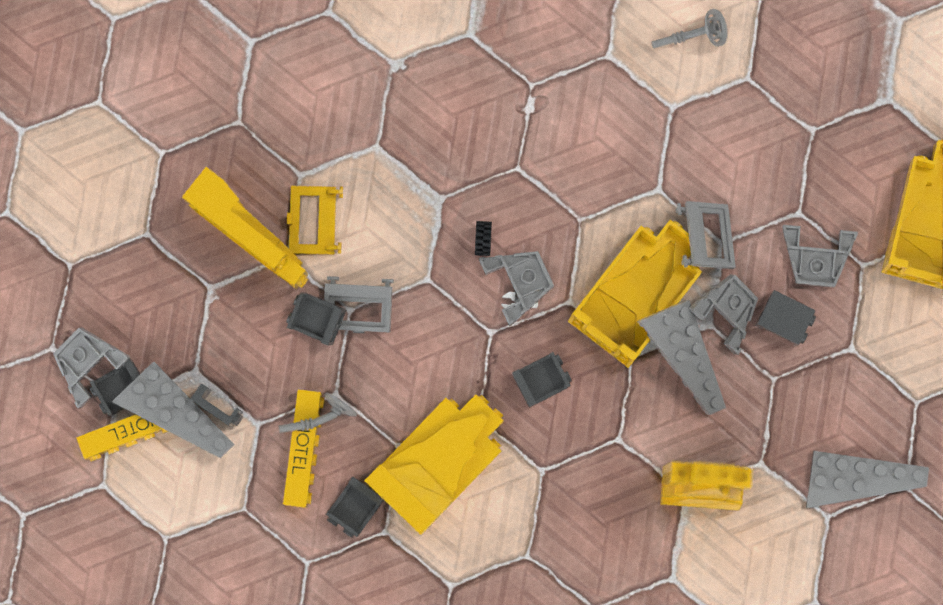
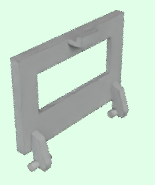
(697, 235)
(362, 293)

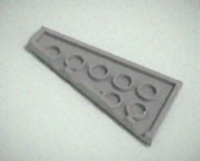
(683, 348)
(162, 402)
(847, 478)

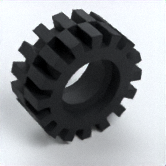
(483, 238)

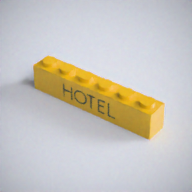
(116, 435)
(302, 450)

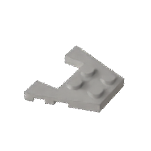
(817, 265)
(527, 277)
(734, 303)
(79, 356)

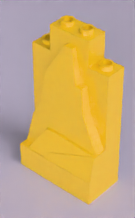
(221, 208)
(917, 237)
(636, 284)
(438, 461)
(704, 485)

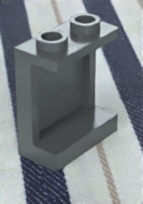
(316, 318)
(786, 318)
(542, 379)
(111, 385)
(199, 398)
(354, 507)

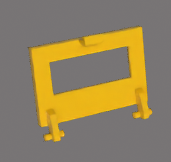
(326, 221)

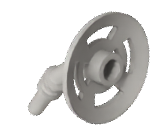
(709, 29)
(337, 409)

